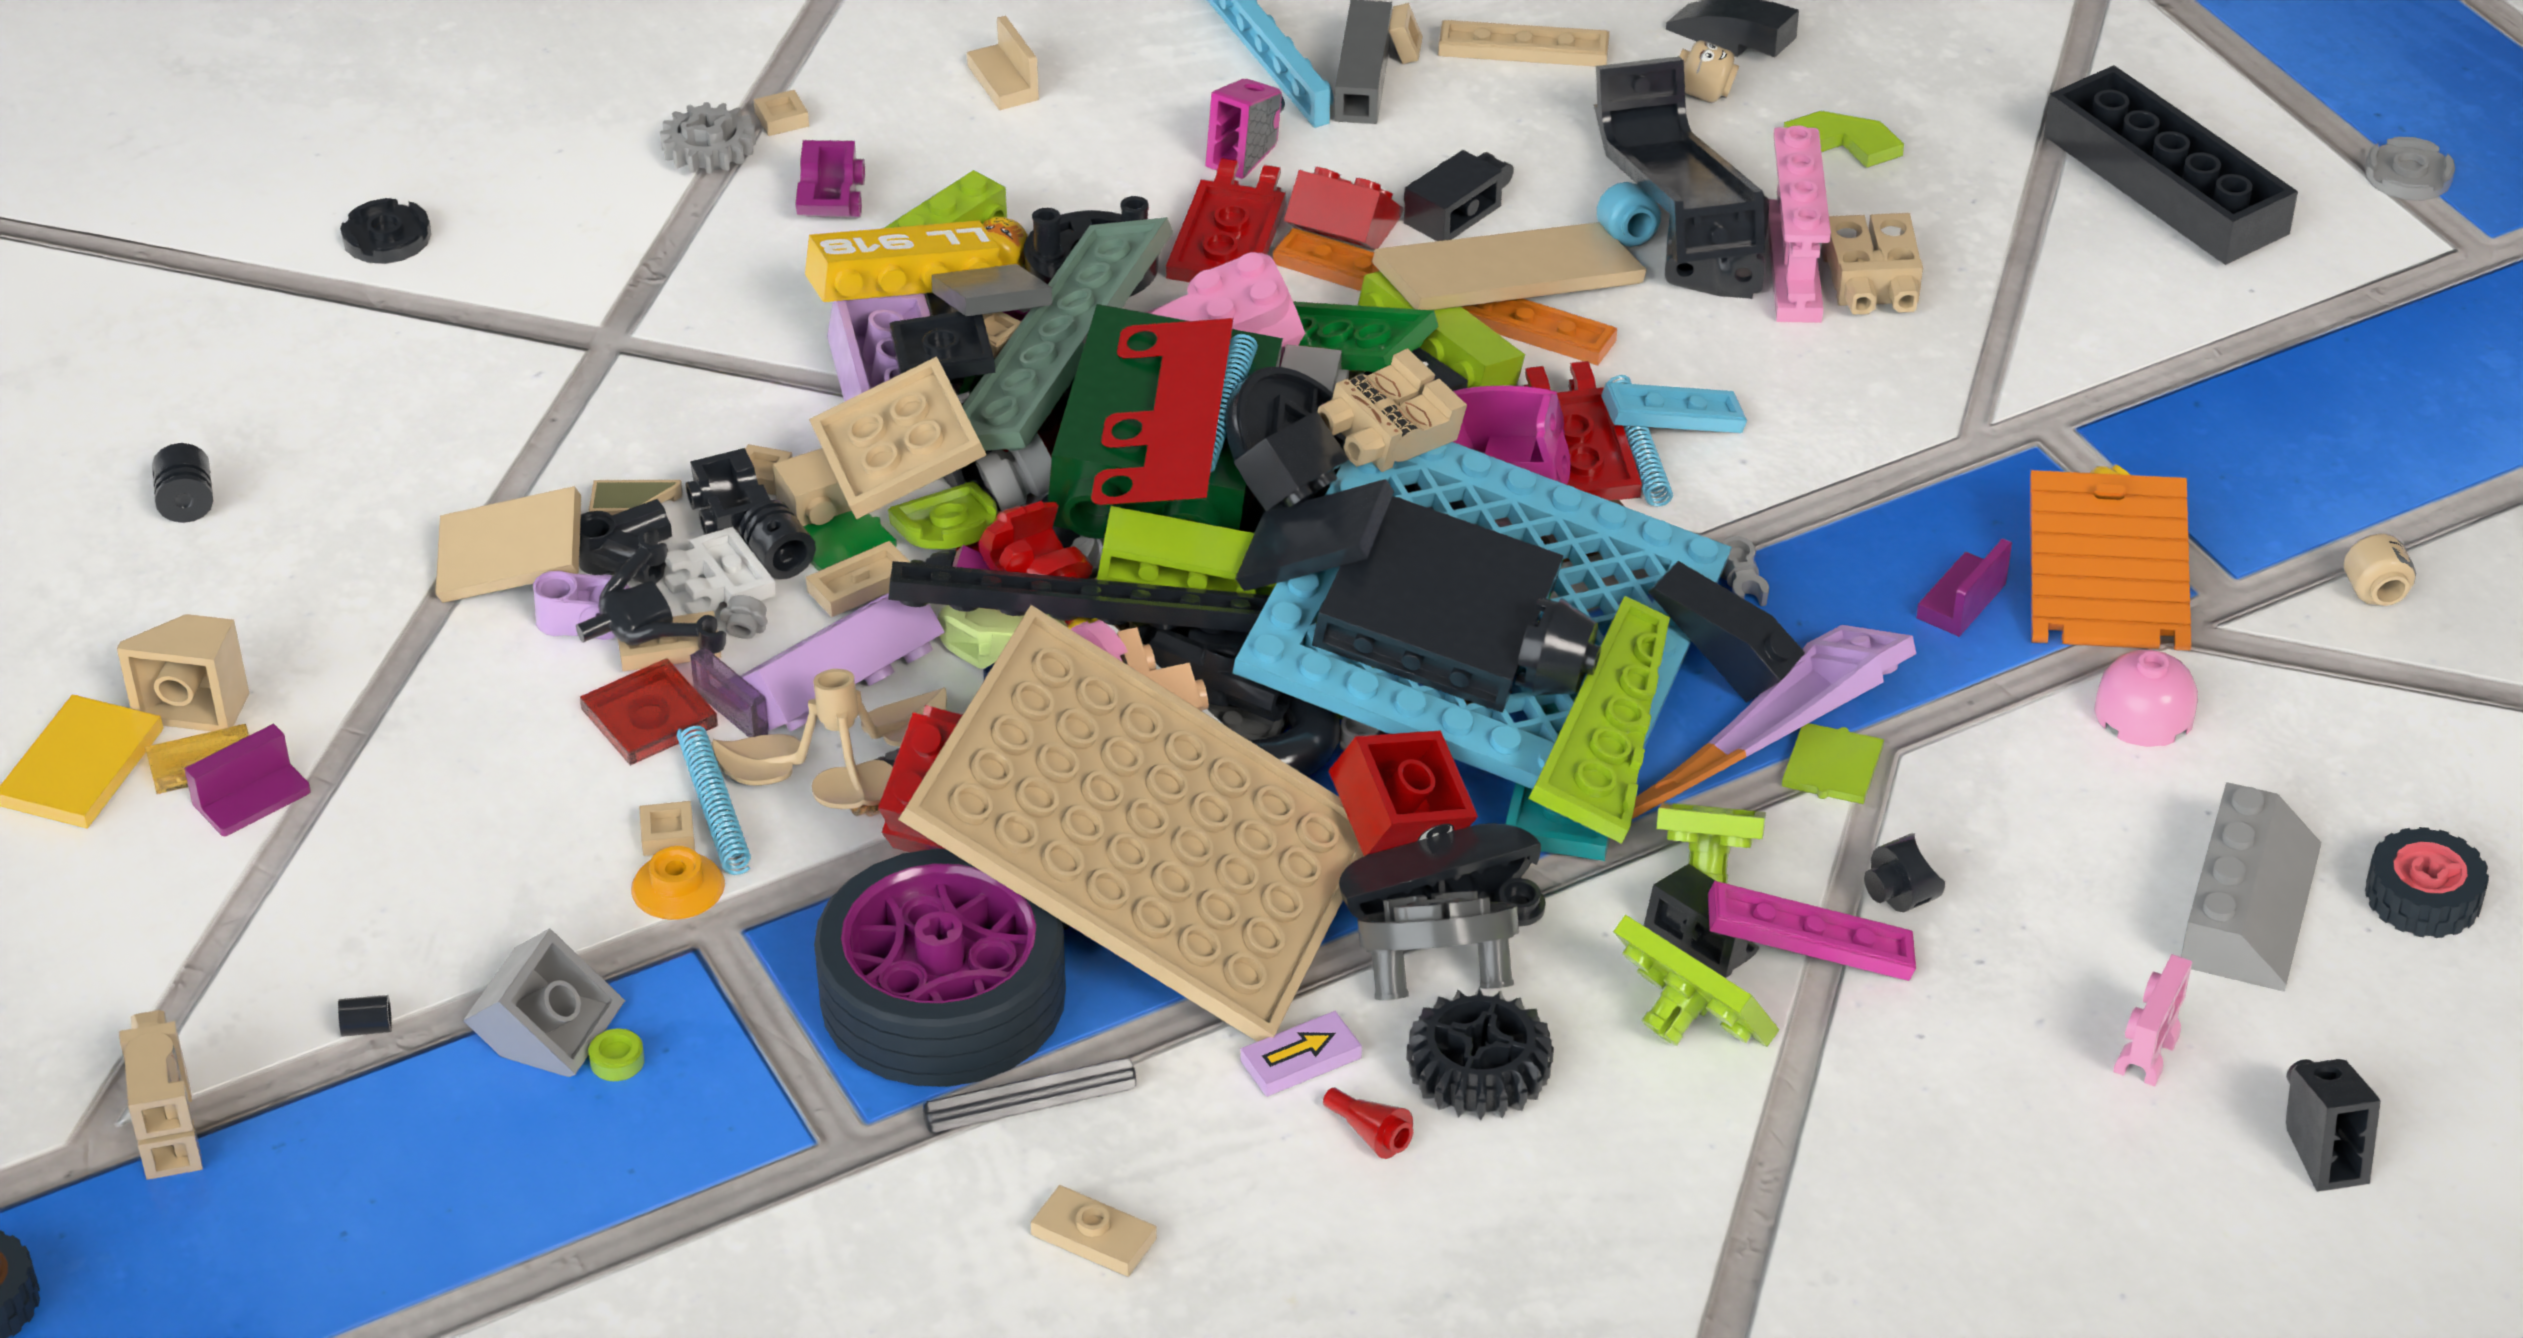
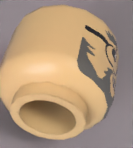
(2380, 569)

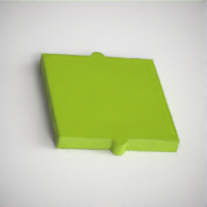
(1833, 763)

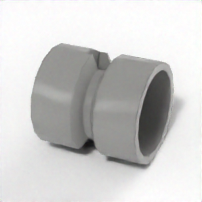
(1016, 473)

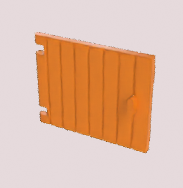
(2109, 559)

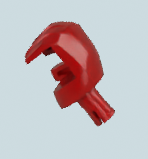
(1026, 543)

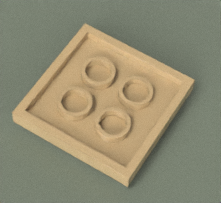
(897, 437)

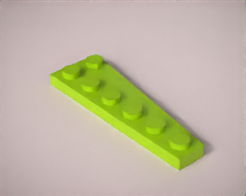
(1602, 741)

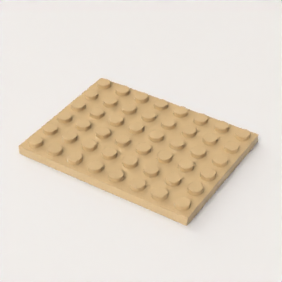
(1141, 824)

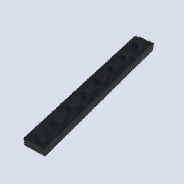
(1074, 597)

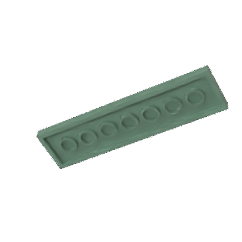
(1049, 341)

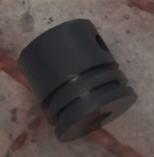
(182, 482)
(775, 536)

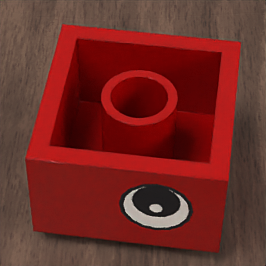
(1401, 789)

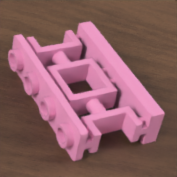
(1798, 225)

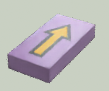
(1301, 1053)

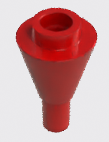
(1381, 1126)

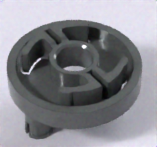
(1435, 923)

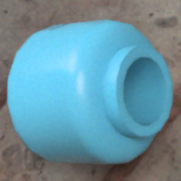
(1628, 214)

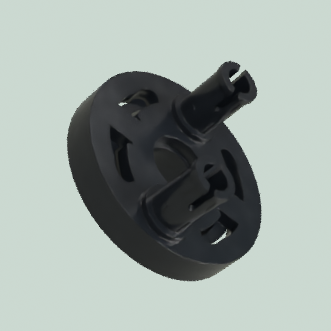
(1058, 234)

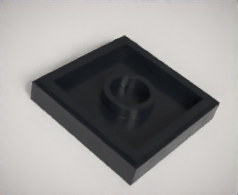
(953, 338)

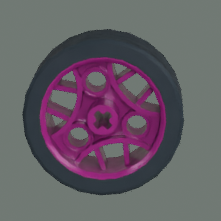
(937, 971)

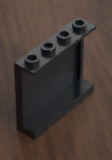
(1439, 603)

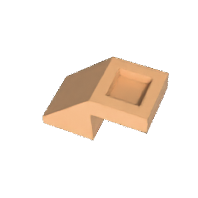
(1176, 679)

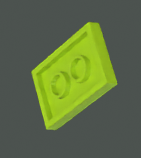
(1710, 833)
(1690, 989)

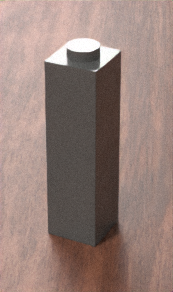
(1363, 62)

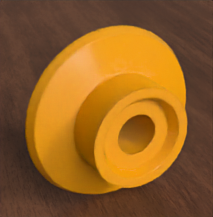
(677, 884)

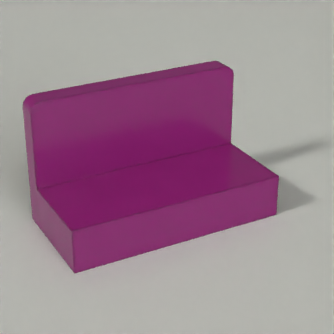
(1966, 589)
(245, 781)

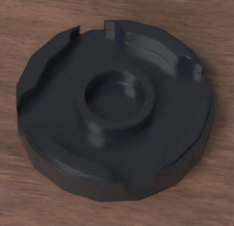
(385, 231)

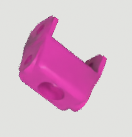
(1517, 427)

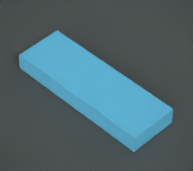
(1673, 407)

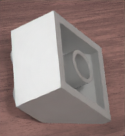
(544, 1006)

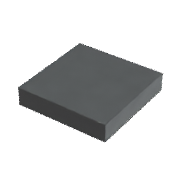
(991, 289)

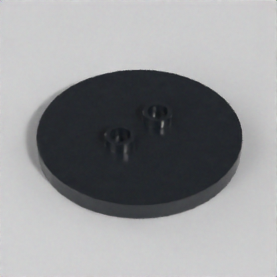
(1269, 403)

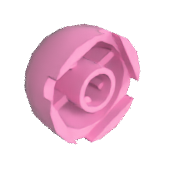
(2147, 698)

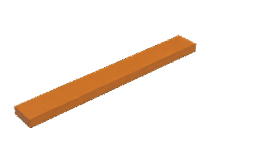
(1514, 319)

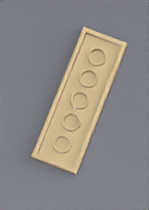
(1508, 266)

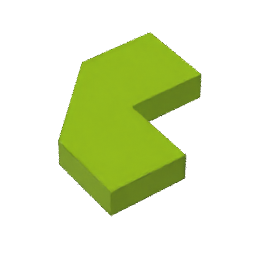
(1864, 138)

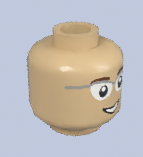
(1708, 71)

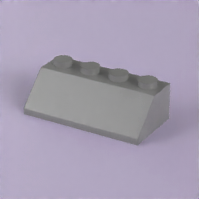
(2252, 890)

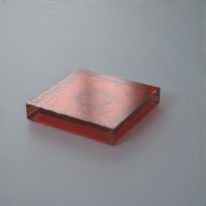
(646, 710)

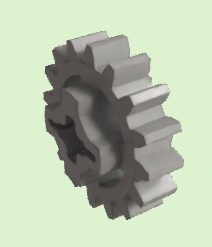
(707, 137)

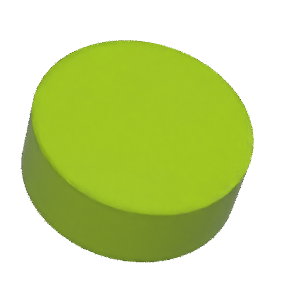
(616, 1054)

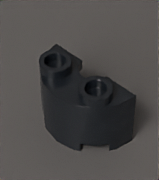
(724, 489)

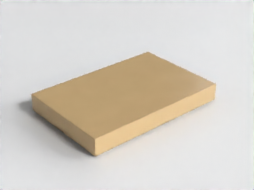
(508, 543)

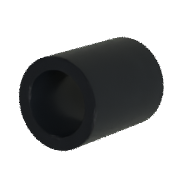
(365, 1015)

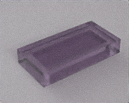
(729, 693)

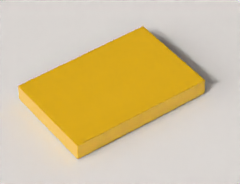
(79, 761)

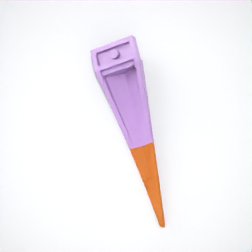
(1826, 676)

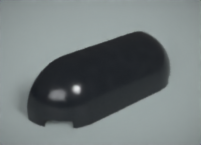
(1455, 861)

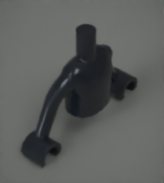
(642, 611)

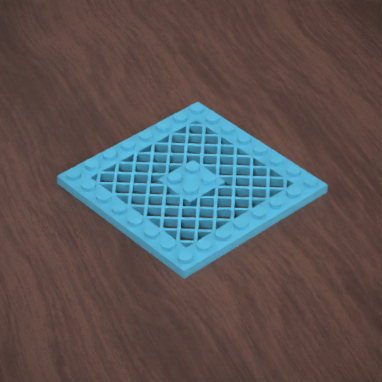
(1281, 647)

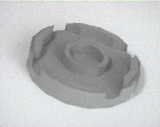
(2409, 169)

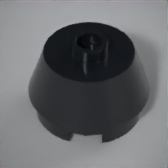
(1558, 649)

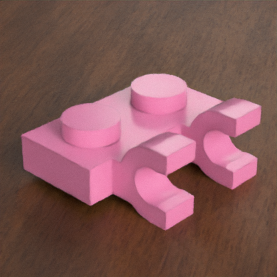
(2158, 1022)

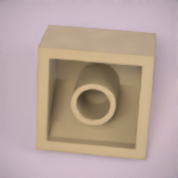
(186, 672)

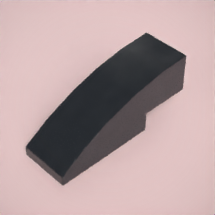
(1738, 24)

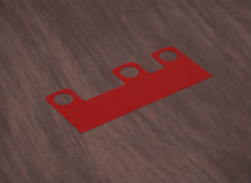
(1184, 414)

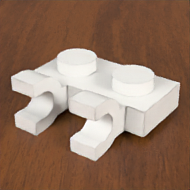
(729, 571)

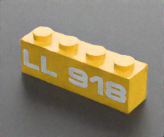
(894, 259)

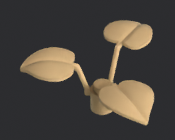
(836, 704)

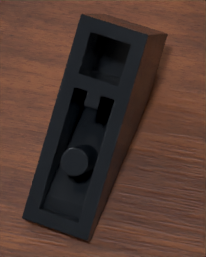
(1728, 630)

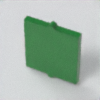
(846, 537)

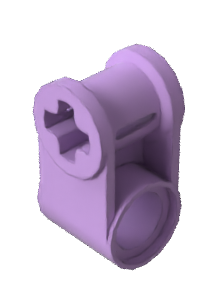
(566, 600)

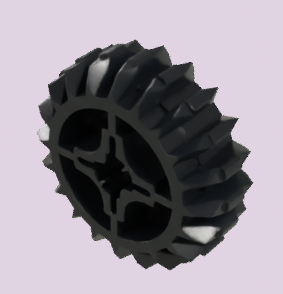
(1479, 1053)

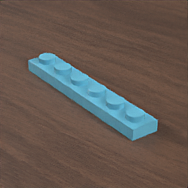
(1278, 58)

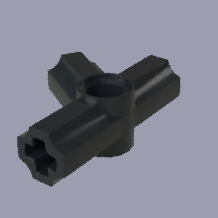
(612, 539)
(1214, 666)

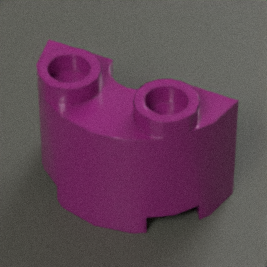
(830, 179)

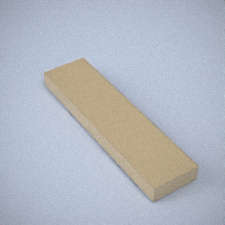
(1523, 43)

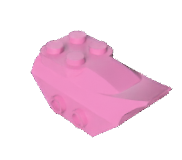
(1244, 290)

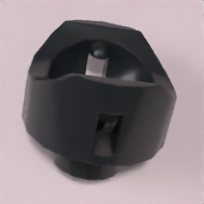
(1902, 876)

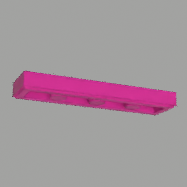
(1811, 930)

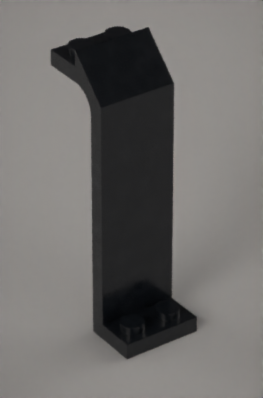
(1649, 138)

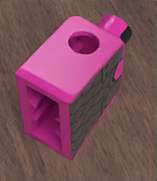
(1243, 124)

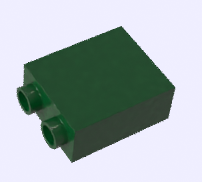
(1120, 385)

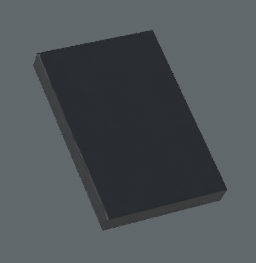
(1315, 535)

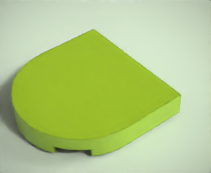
(945, 517)

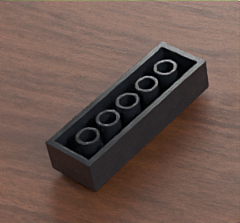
(2170, 164)

